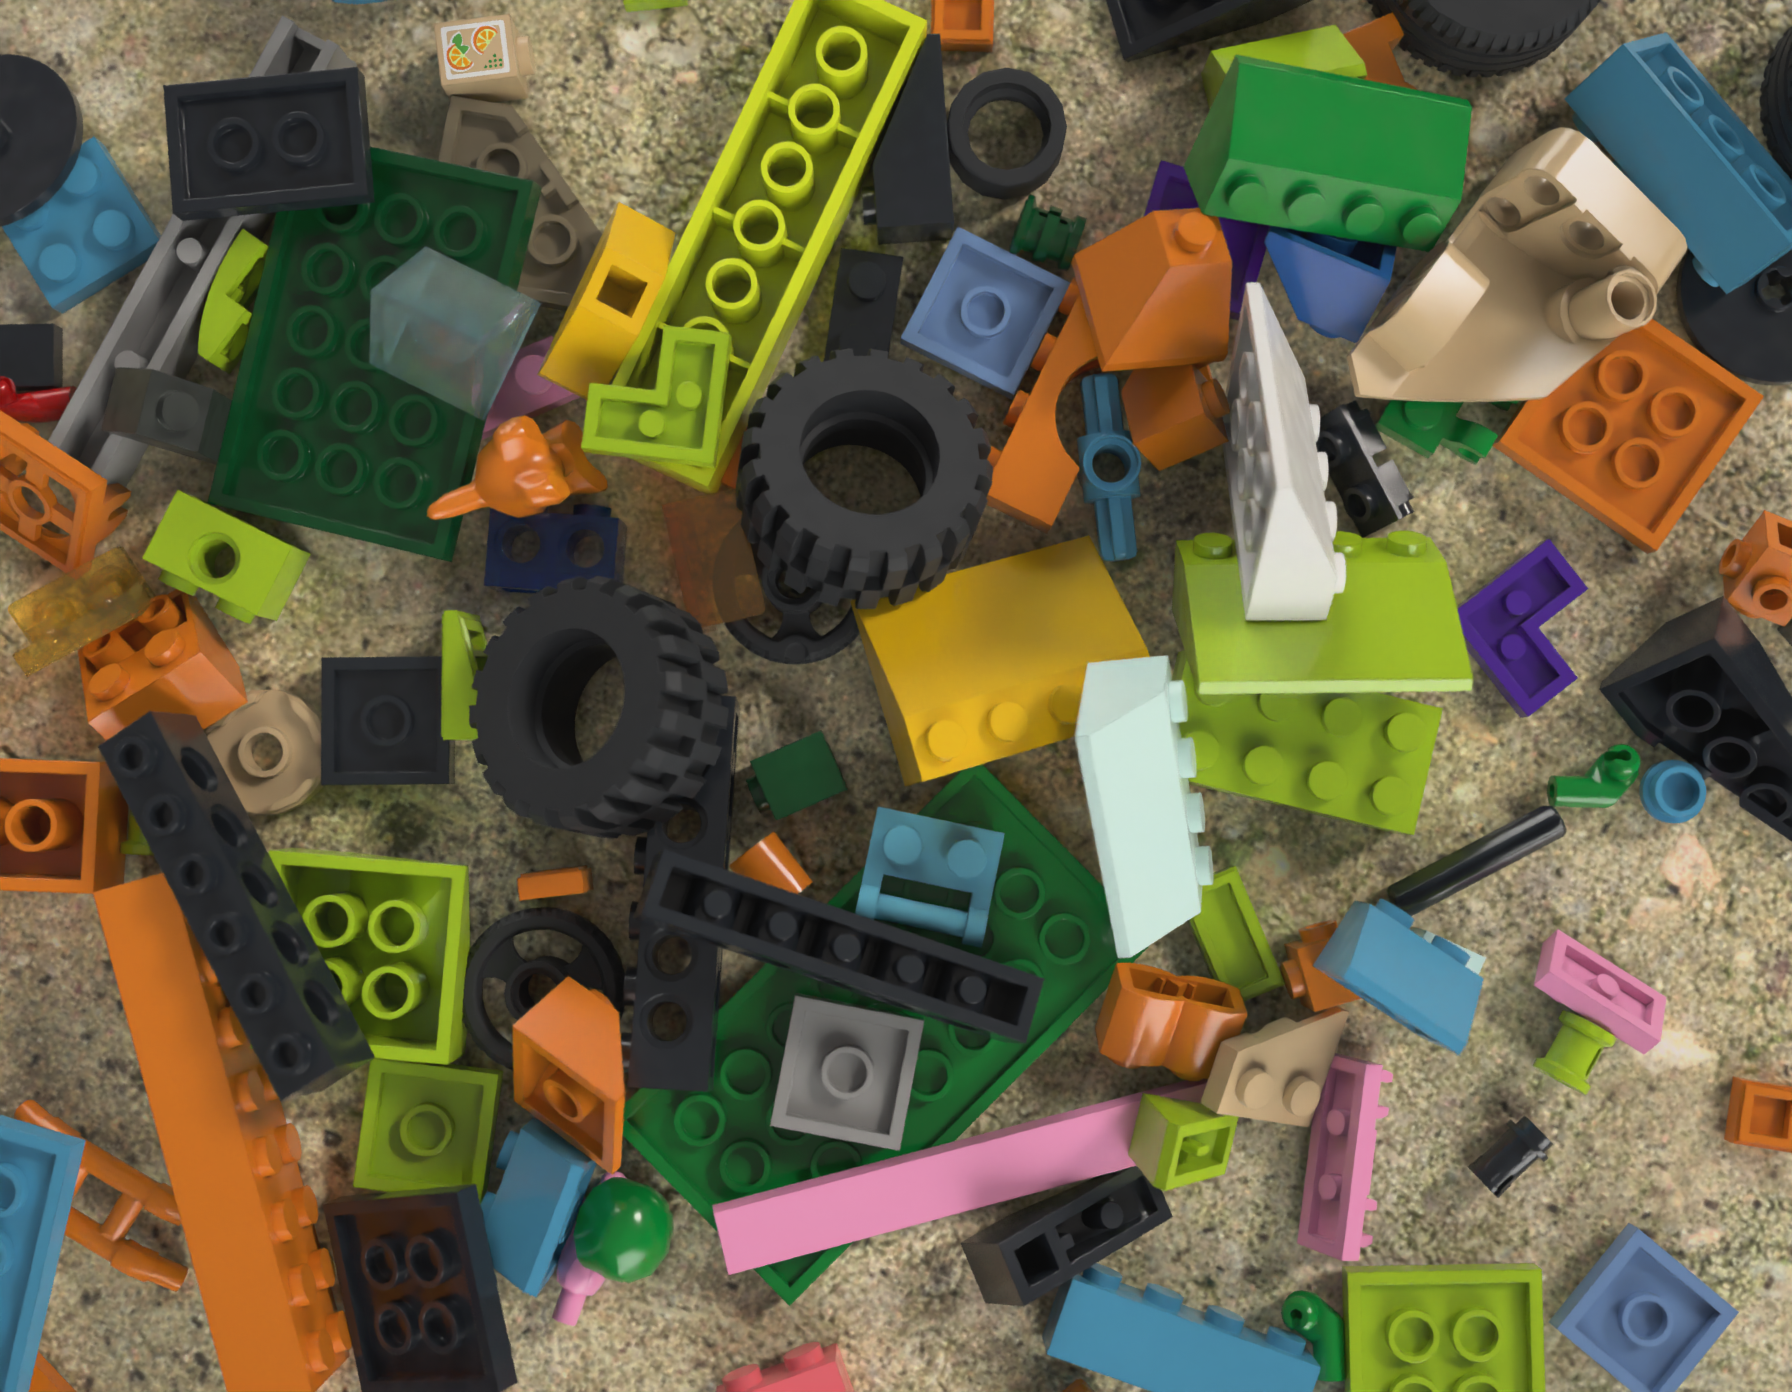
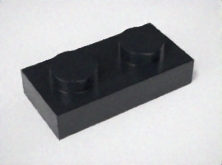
(864, 302)

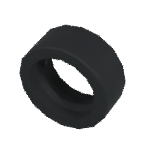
(1016, 87)

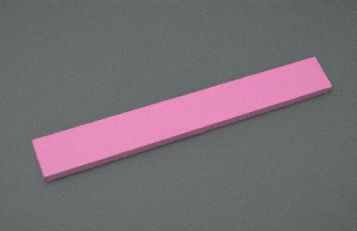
(933, 1182)

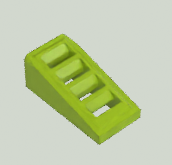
(461, 656)

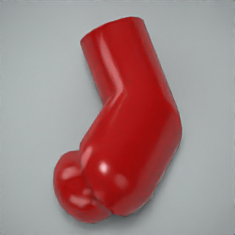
(34, 406)

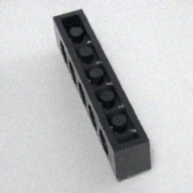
(236, 903)
(838, 947)
(689, 1059)

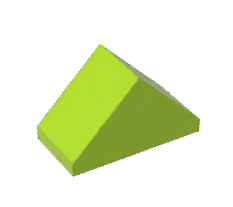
(1180, 1141)

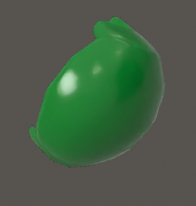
(623, 1230)

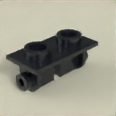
(1369, 493)

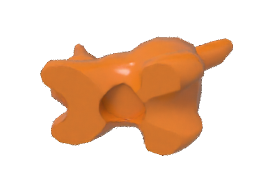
(524, 472)

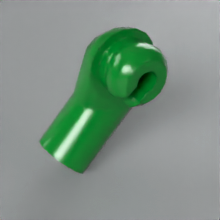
(1601, 784)
(1322, 1328)

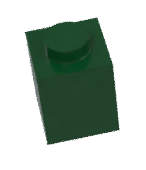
(795, 776)

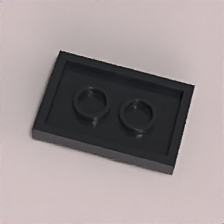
(268, 144)

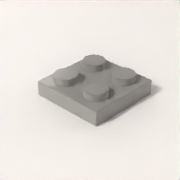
(847, 1071)

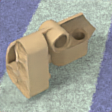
(1525, 284)

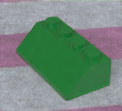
(1331, 155)

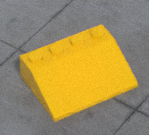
(994, 657)

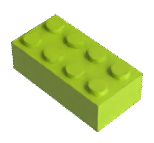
(1314, 752)

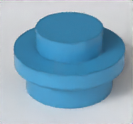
(1672, 791)

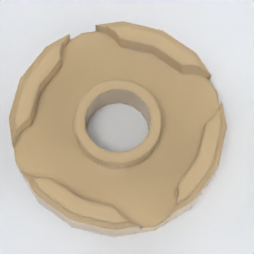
(299, 732)

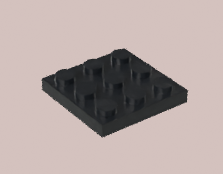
(420, 1291)

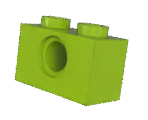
(195, 534)

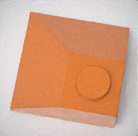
(1158, 291)
(573, 1070)

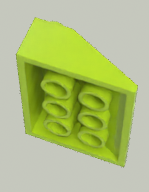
(1382, 634)

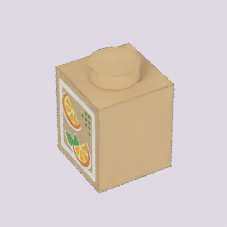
(484, 58)

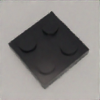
(383, 722)

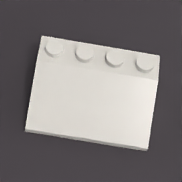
(1277, 476)

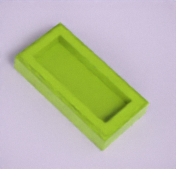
(1233, 937)

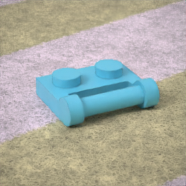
(932, 854)

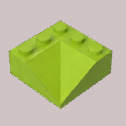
(392, 943)

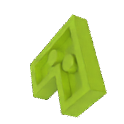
(678, 418)

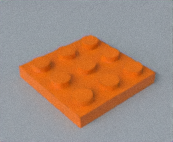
(1633, 432)

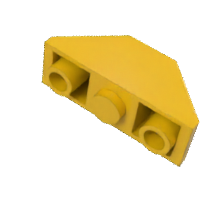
(609, 302)

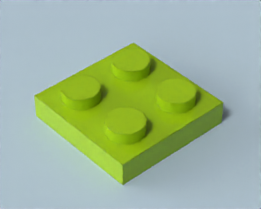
(427, 1126)

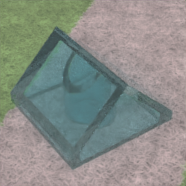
(448, 329)

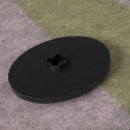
(37, 135)
(1741, 327)

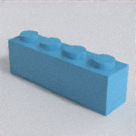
(1167, 1345)

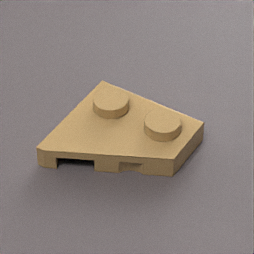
(1276, 1070)

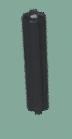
(1477, 860)

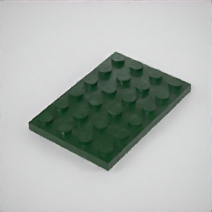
(310, 420)

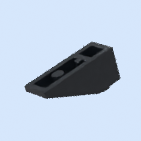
(912, 166)
(1062, 1236)

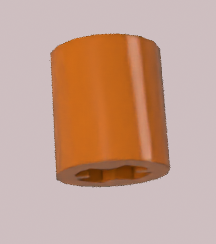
(772, 864)

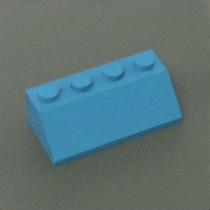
(1689, 158)

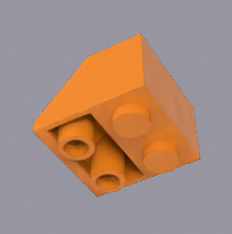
(160, 663)

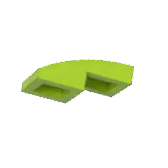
(225, 313)

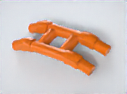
(136, 1192)

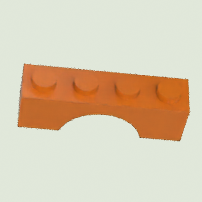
(1034, 468)

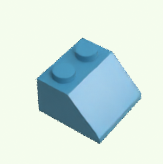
(1404, 974)
(534, 1204)

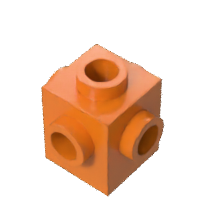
(1760, 570)

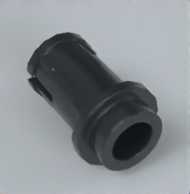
(1511, 1155)

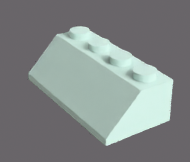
(1142, 798)

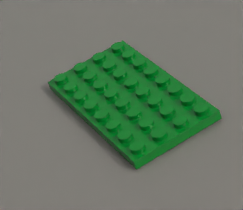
(1041, 919)

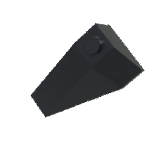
(1714, 703)

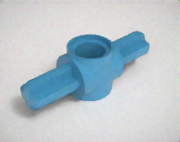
(1106, 435)

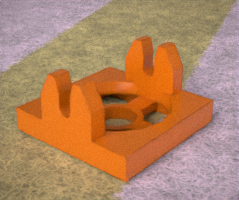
(96, 508)

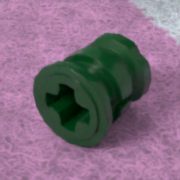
(1047, 234)

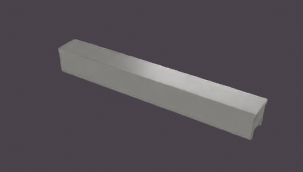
(166, 305)

